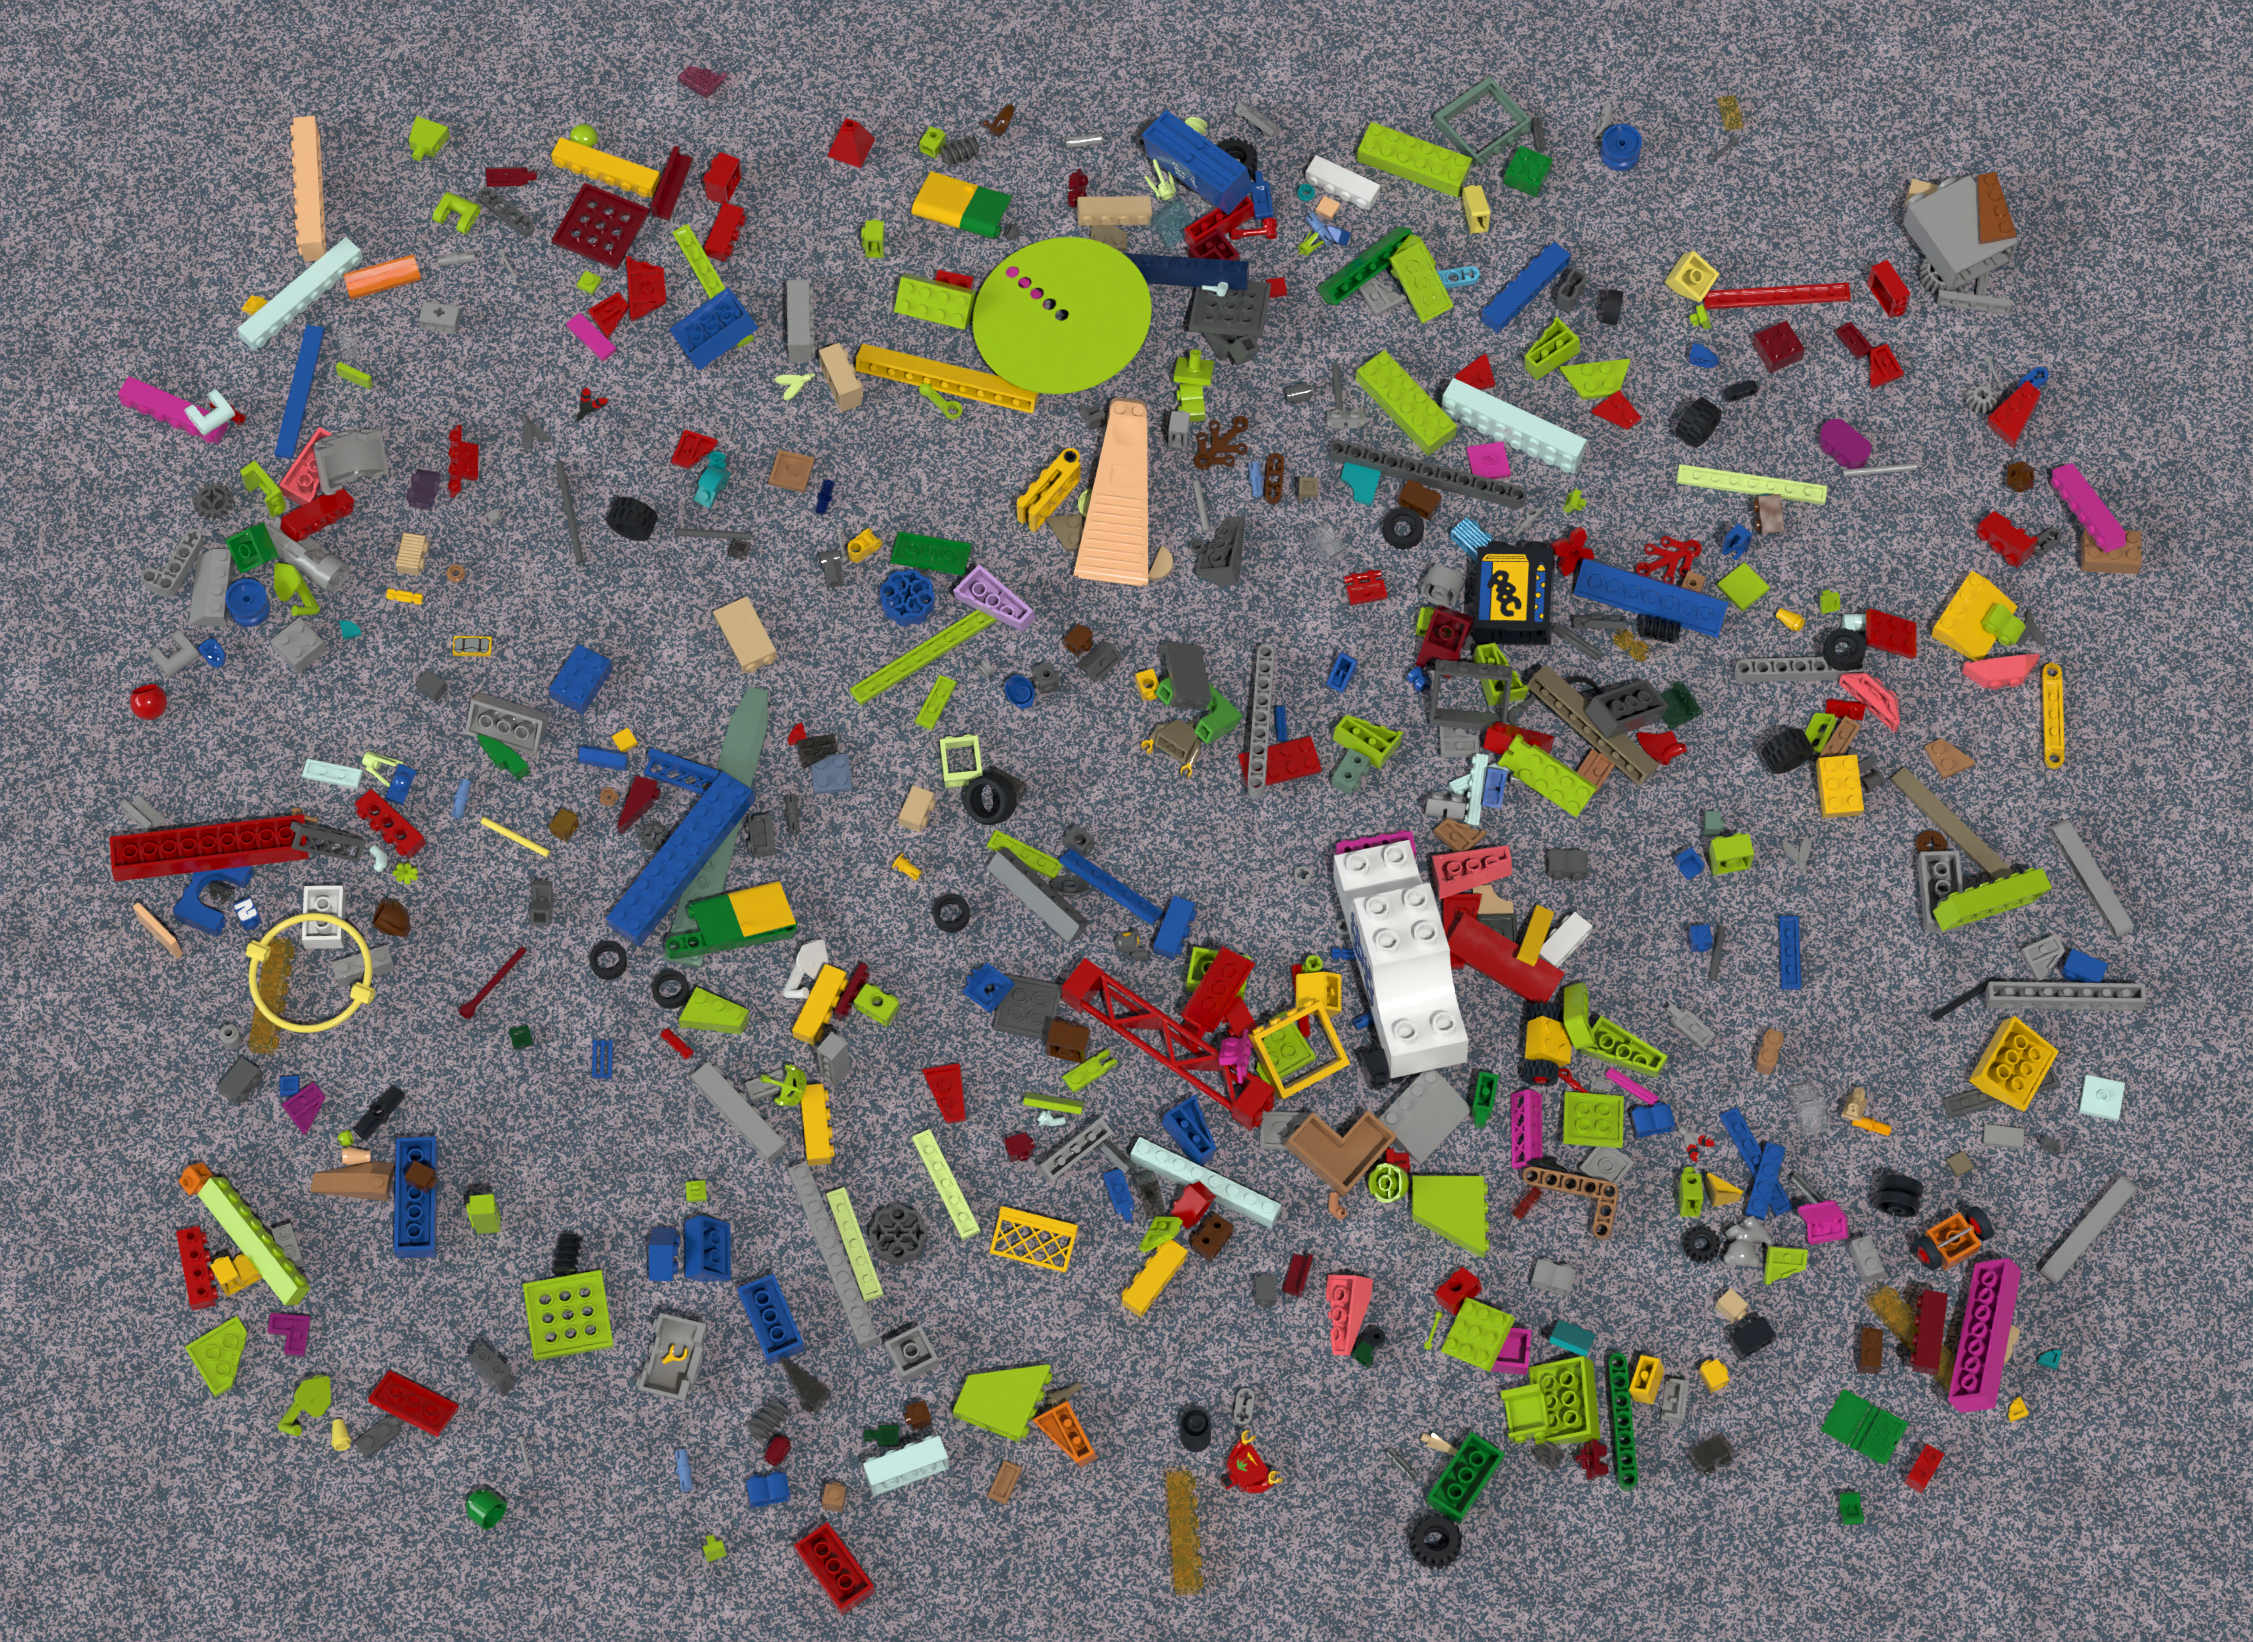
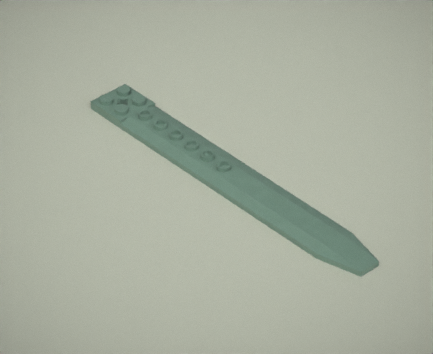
(739, 760)

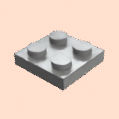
(1606, 1165)

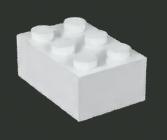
(329, 901)

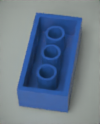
(770, 1319)

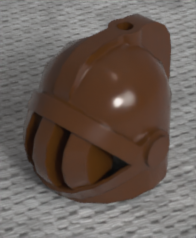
(392, 920)

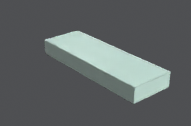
(332, 773)

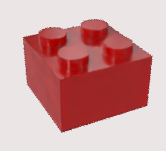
(722, 178)

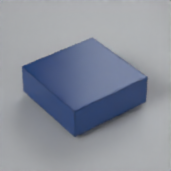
(289, 1085)

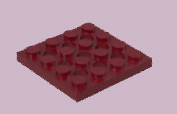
(596, 251)

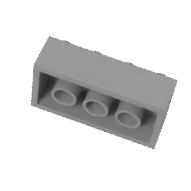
(800, 320)
(1938, 878)

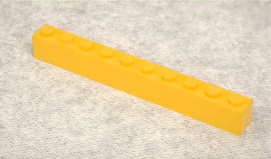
(944, 378)

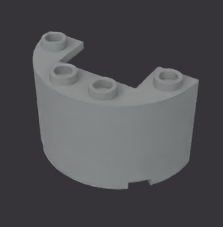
(349, 456)
(675, 1377)

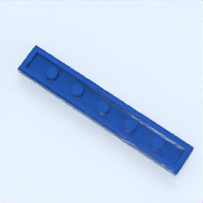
(1111, 886)
(1752, 1156)

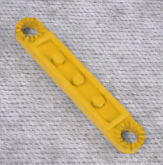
(2053, 715)

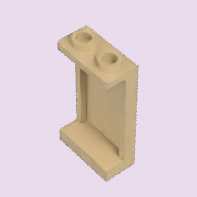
(745, 635)

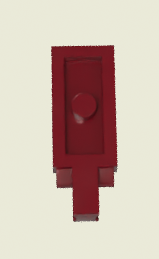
(509, 176)

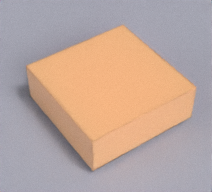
(1327, 207)

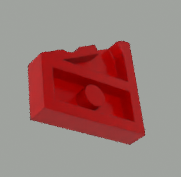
(609, 313)

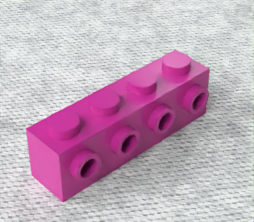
(1383, 839)

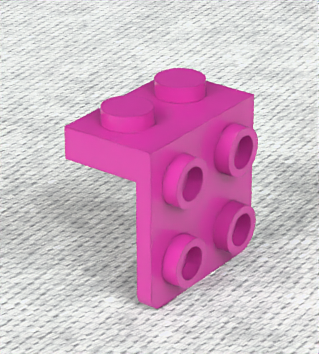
(1824, 1222)

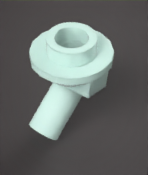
(1046, 1118)

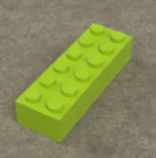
(1414, 159)
(1406, 403)
(1992, 898)

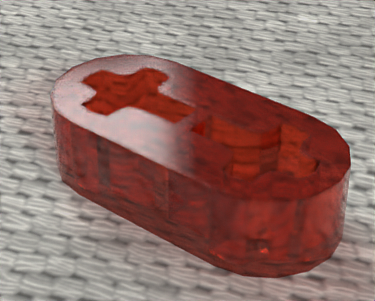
(1527, 1203)

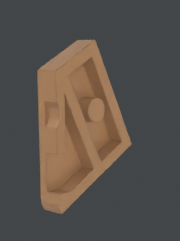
(1947, 758)

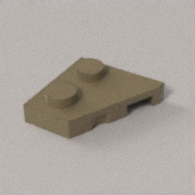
(1110, 235)

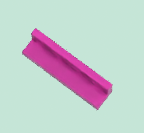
(1531, 1127)

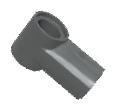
(831, 564)

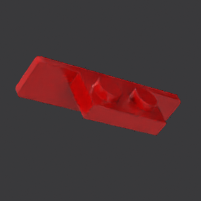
(462, 461)

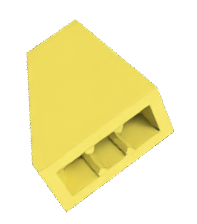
(1476, 209)

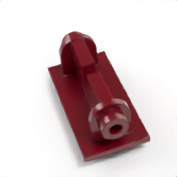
(1078, 182)

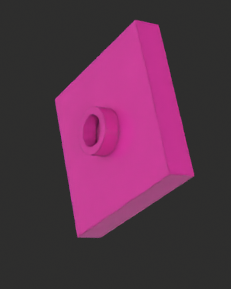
(1489, 460)

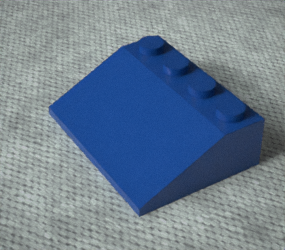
(713, 328)

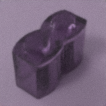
(423, 489)

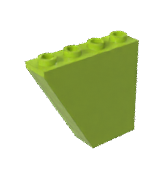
(1453, 1209)
(1003, 1400)

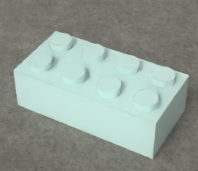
(906, 1465)

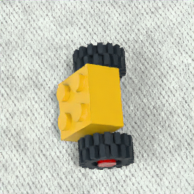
(1546, 1045)

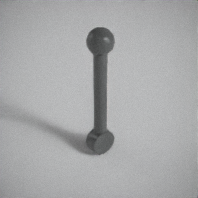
(1734, 141)

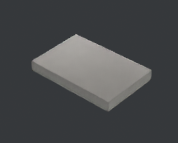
(1279, 1127)

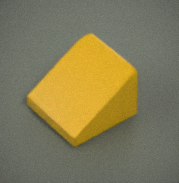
(254, 304)

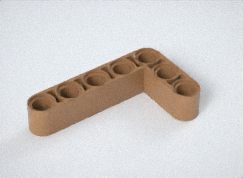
(1580, 1190)

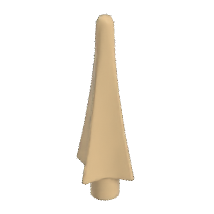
(1438, 1443)

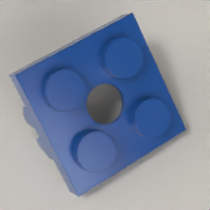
(980, 980)

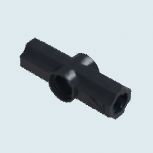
(370, 1121)

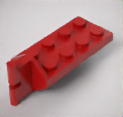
(1216, 992)

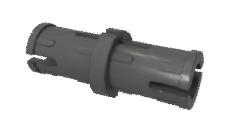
(792, 814)

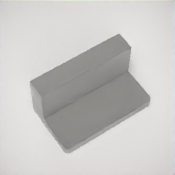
(143, 814)

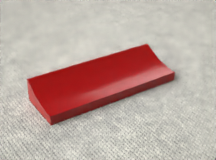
(1496, 958)

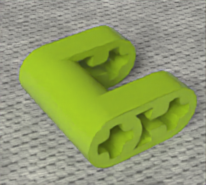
(462, 206)

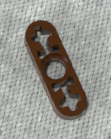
(1270, 472)

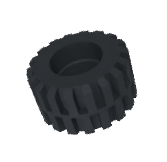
(1242, 151)
(1698, 422)
(632, 519)
(1787, 751)
(1435, 1525)

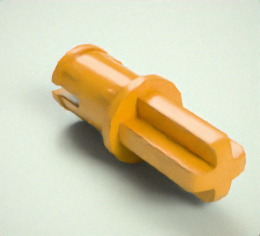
(1871, 1125)

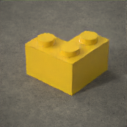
(235, 1274)

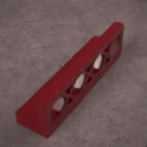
(671, 184)

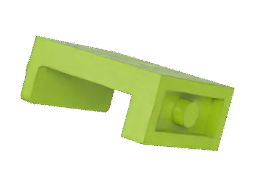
(255, 476)
(1526, 1413)

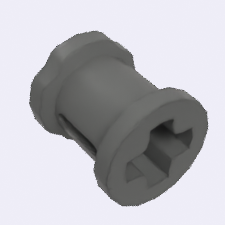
(1872, 781)

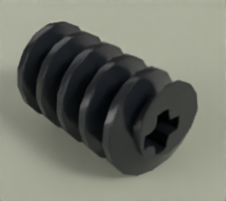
(1660, 629)
(565, 1255)

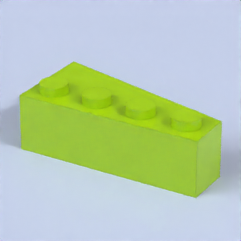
(1624, 1049)

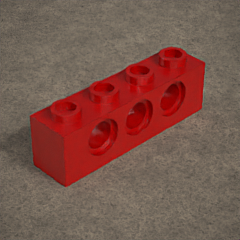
(373, 802)

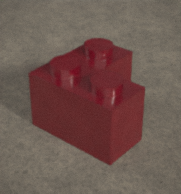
(1214, 247)

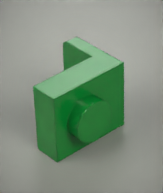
(1851, 1508)

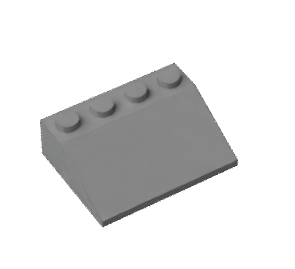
(1425, 1115)

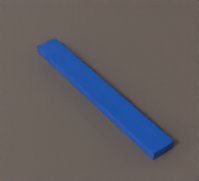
(299, 392)

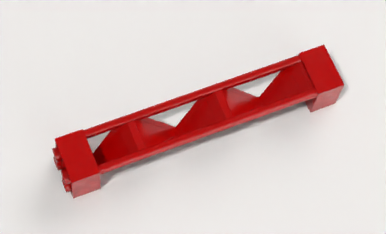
(1089, 979)

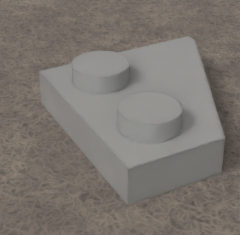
(1380, 297)
(2043, 956)

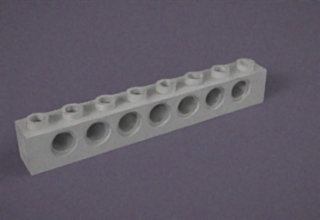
(2065, 996)

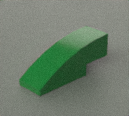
(504, 757)

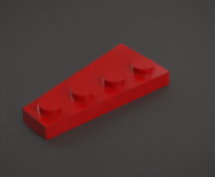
(1454, 909)

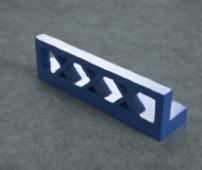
(680, 765)

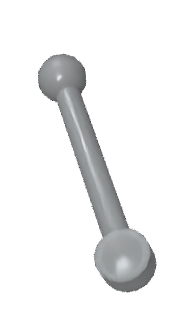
(501, 253)
(1988, 359)
(843, 558)
(528, 1471)

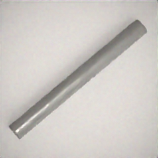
(1879, 469)

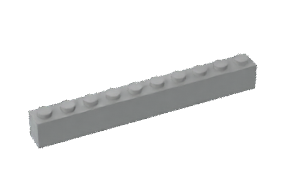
(833, 1256)

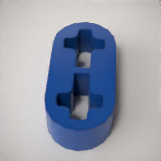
(2032, 375)

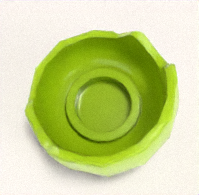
(584, 135)

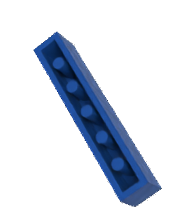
(1525, 287)

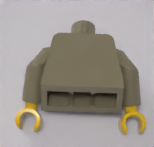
(1178, 741)

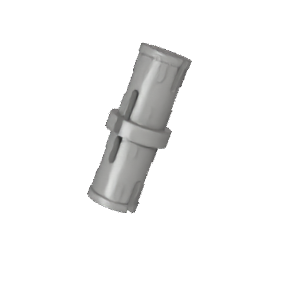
(1604, 122)
(1083, 140)
(456, 258)

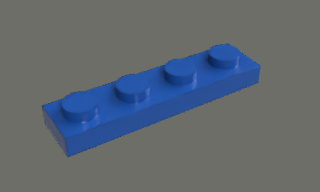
(1765, 1181)

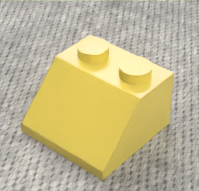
(1692, 277)

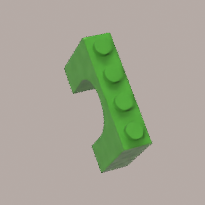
(1222, 715)

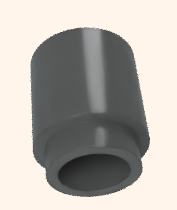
(1298, 393)

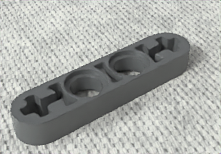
(508, 210)

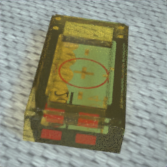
(1730, 113)

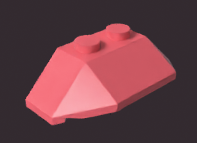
(2001, 671)
(1874, 695)

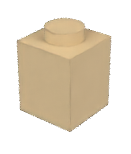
(1732, 1306)

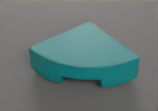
(349, 629)
(2050, 1359)

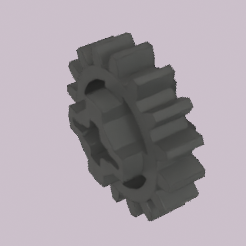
(205, 498)

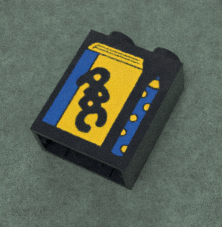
(1514, 594)

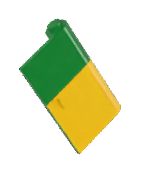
(961, 205)
(742, 914)

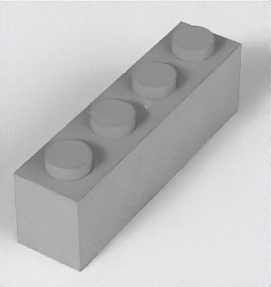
(833, 1059)
(1074, 1149)

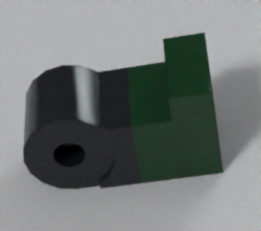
(1372, 1341)

